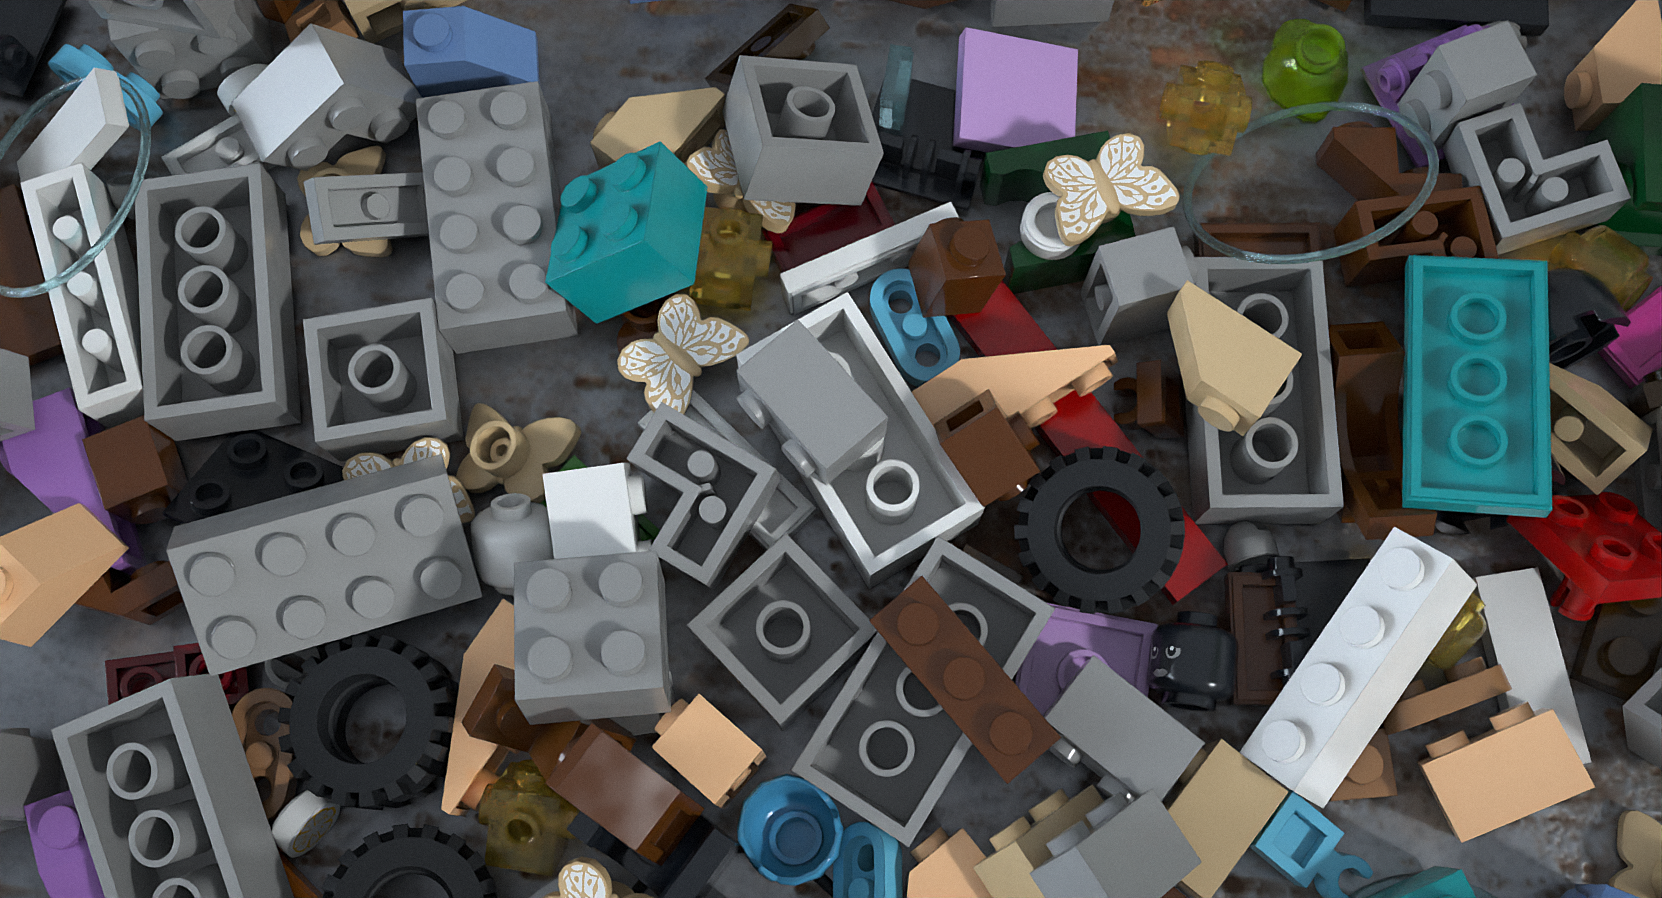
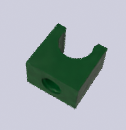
(1636, 143)
(1018, 176)

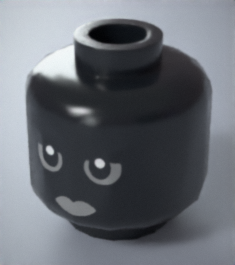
(1193, 662)

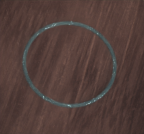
(113, 227)
(1377, 235)

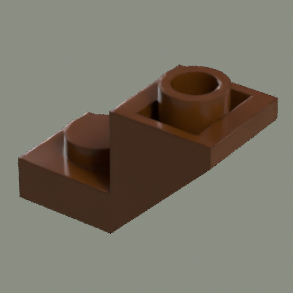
(1367, 163)
(145, 599)
(499, 720)
(623, 794)

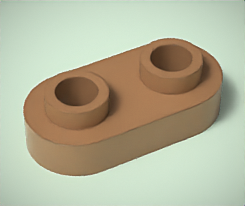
(1466, 686)
(264, 751)

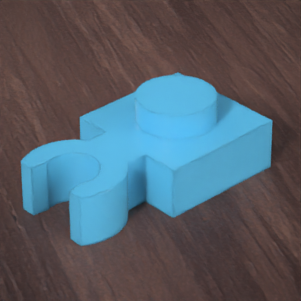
(1302, 846)

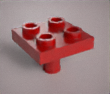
(1600, 548)

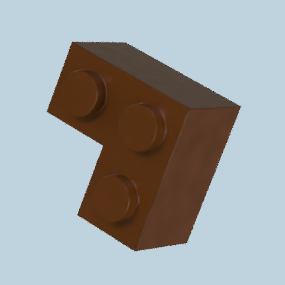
(1446, 225)

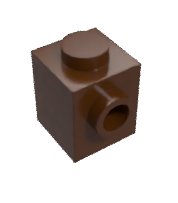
(956, 267)
(989, 448)
(135, 470)

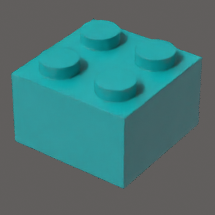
(628, 233)

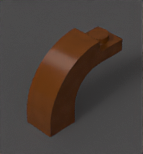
(1366, 393)

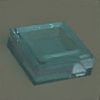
(896, 87)

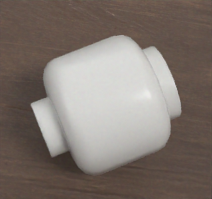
(509, 533)

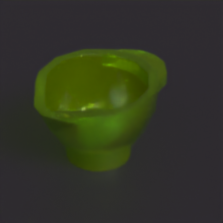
(1306, 66)

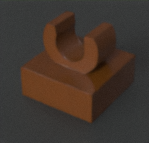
(1158, 400)

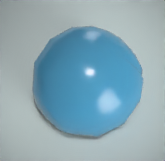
(789, 830)

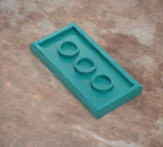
(1477, 386)

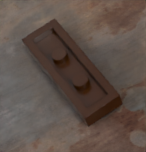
(965, 679)

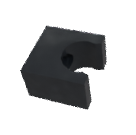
(686, 873)

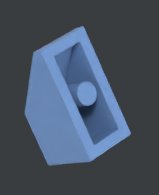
(466, 51)

